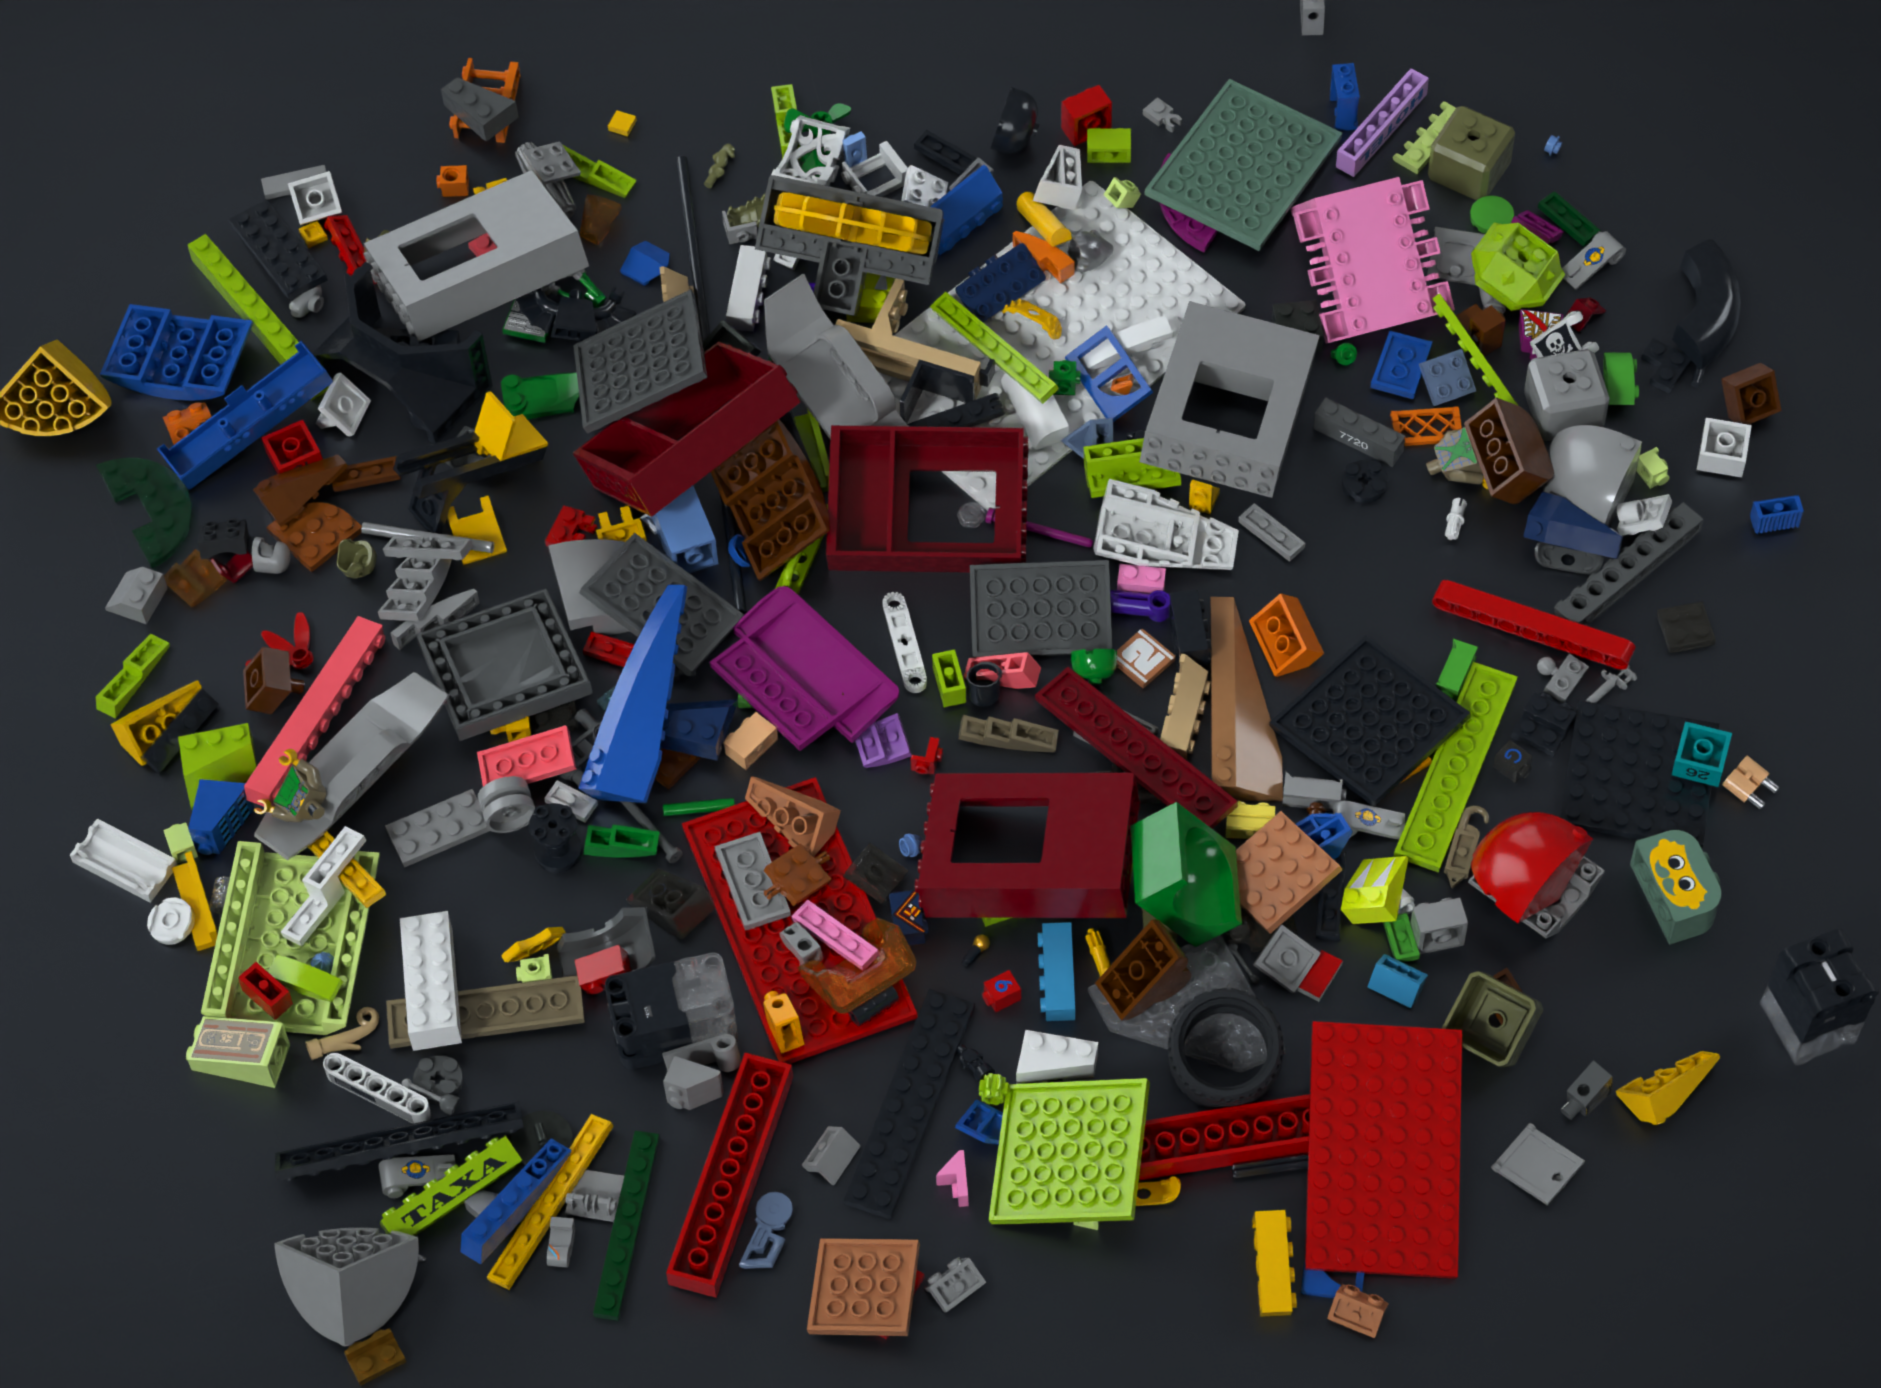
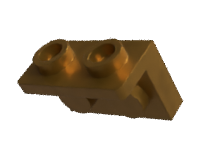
(374, 1356)

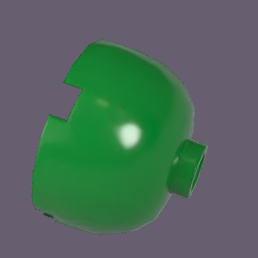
(1094, 664)

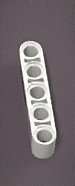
(371, 1080)

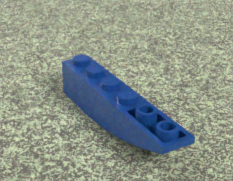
(513, 1202)

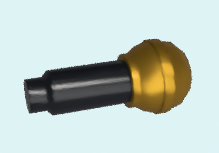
(980, 944)

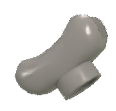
(306, 302)

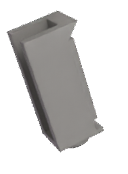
(1302, 791)

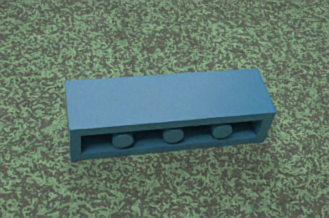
(1058, 971)

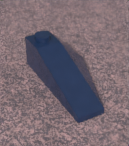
(1566, 525)

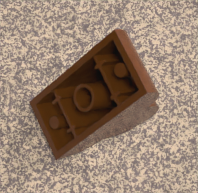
(1145, 972)

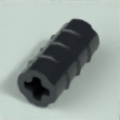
(874, 1006)

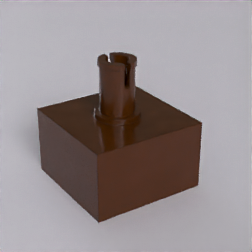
(1751, 394)
(269, 680)

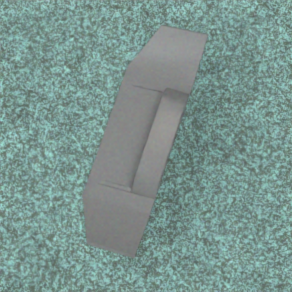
(825, 362)
(358, 758)

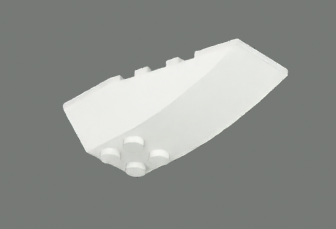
(1152, 531)

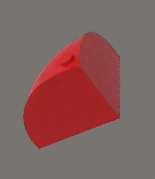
(1528, 862)

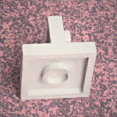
(342, 406)

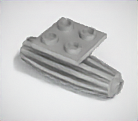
(551, 166)

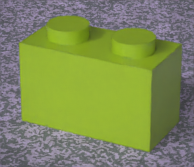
(1109, 145)
(949, 678)

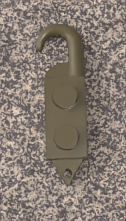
(1463, 846)

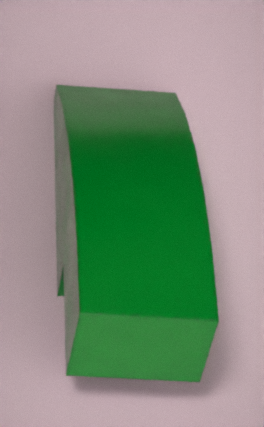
(620, 842)

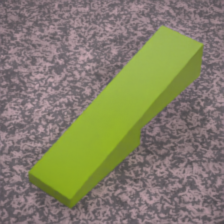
(783, 101)
(602, 175)
(129, 679)

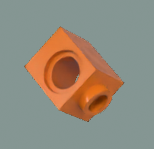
(453, 181)

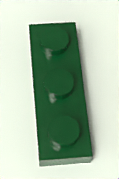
(1568, 218)

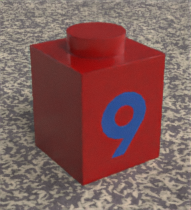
(1001, 991)

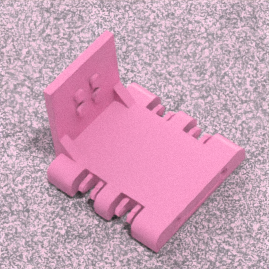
(1371, 257)

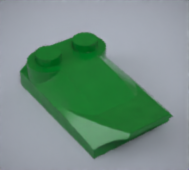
(540, 394)

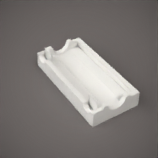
(123, 860)

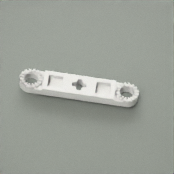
(908, 655)

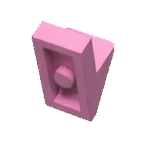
(955, 1174)

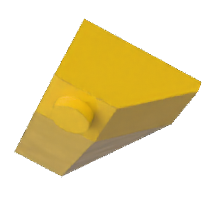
(145, 724)

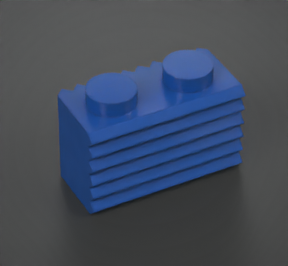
(1776, 514)

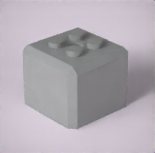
(1562, 404)

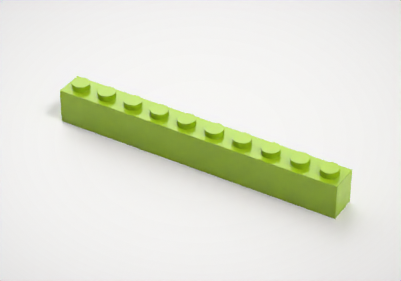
(244, 299)

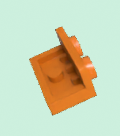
(185, 421)

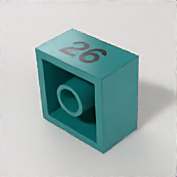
(1701, 754)

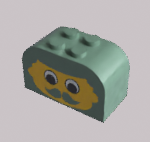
(1677, 883)

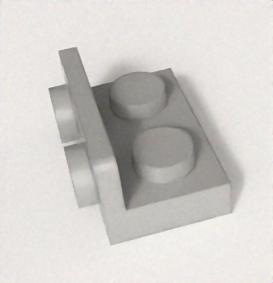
(955, 1283)

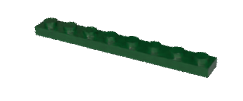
(626, 1226)

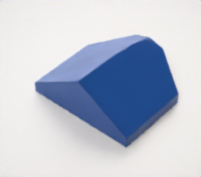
(644, 262)
(981, 1122)

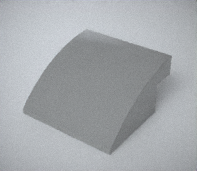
(573, 566)

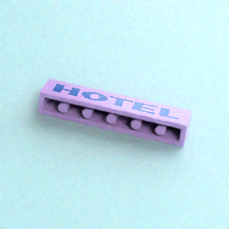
(1382, 122)

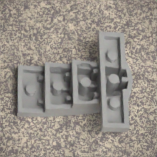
(420, 573)

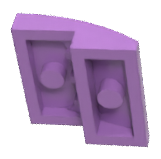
(883, 742)

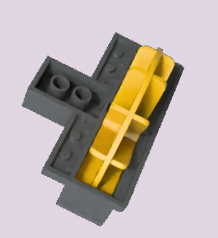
(848, 237)

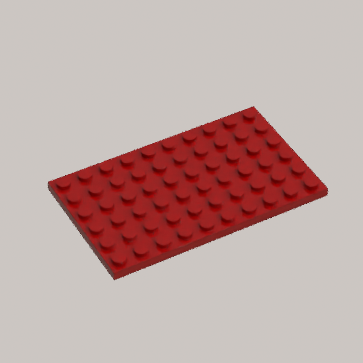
(1384, 1150)

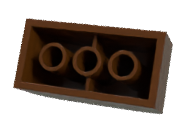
(1509, 450)

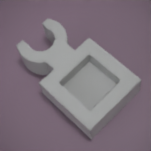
(1160, 113)

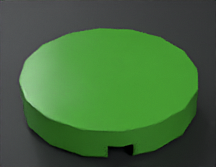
(1490, 210)

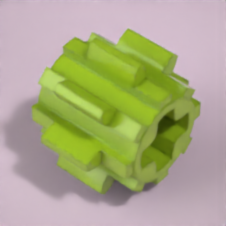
(993, 1089)

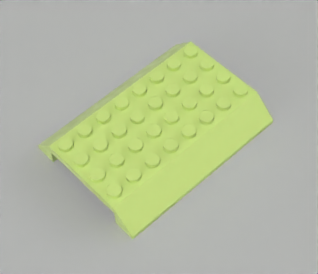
(257, 906)

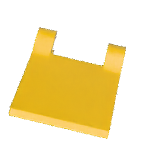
(478, 526)

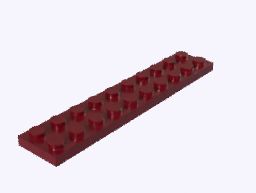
(1134, 748)

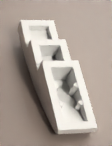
(1132, 340)

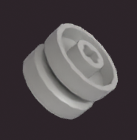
(506, 804)

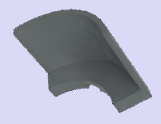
(627, 929)

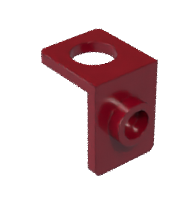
(1587, 307)
(234, 568)

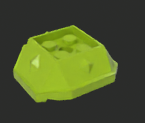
(1516, 266)

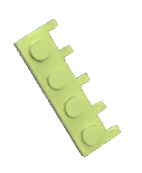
(1419, 152)

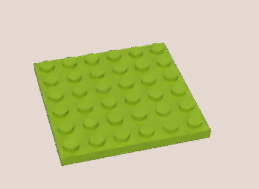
(1070, 1152)

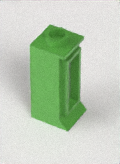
(1457, 669)

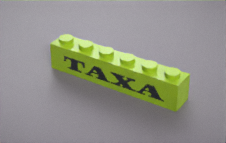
(452, 1190)

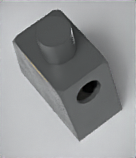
(1587, 1091)

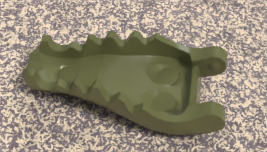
(746, 214)

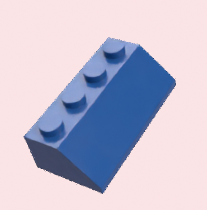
(968, 206)

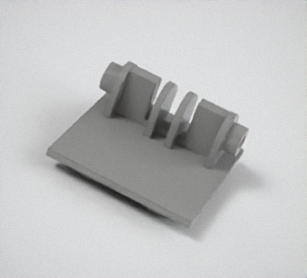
(595, 1196)

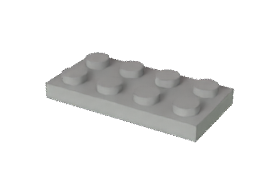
(437, 828)
(743, 869)

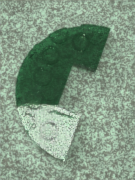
(162, 497)

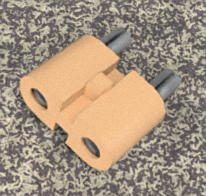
(1748, 778)

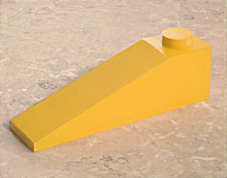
(1667, 1090)

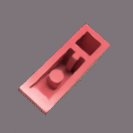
(1017, 669)

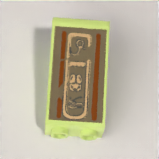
(239, 1049)

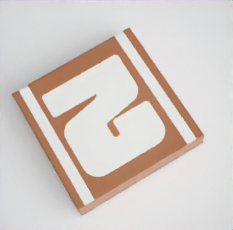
(1143, 658)

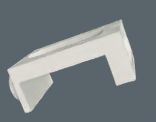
(886, 157)

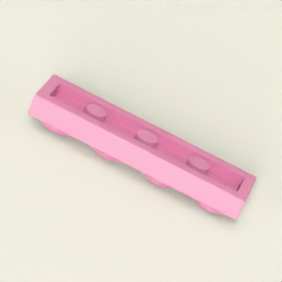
(835, 935)

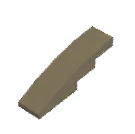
(1008, 735)

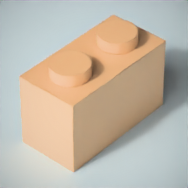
(750, 740)

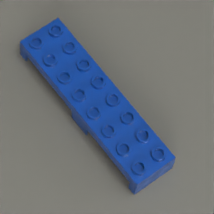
(247, 417)

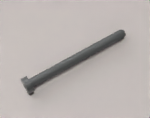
(673, 854)

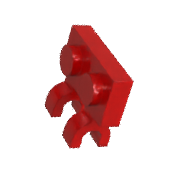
(568, 524)

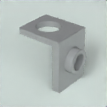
(739, 233)

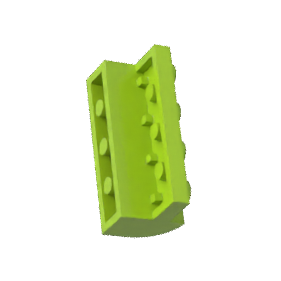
(1121, 463)

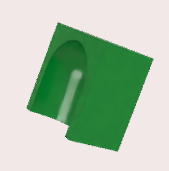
(1185, 874)

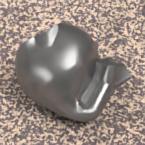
(1088, 250)

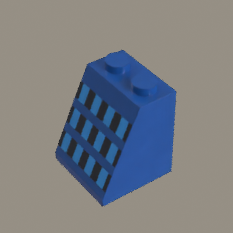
(217, 814)

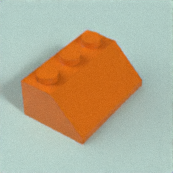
(1286, 635)

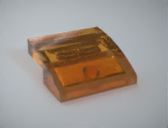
(194, 579)

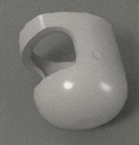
(272, 558)

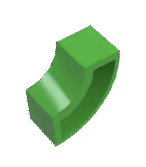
(1619, 378)

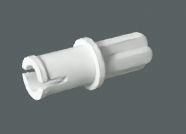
(1455, 519)

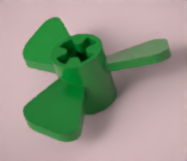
(836, 113)

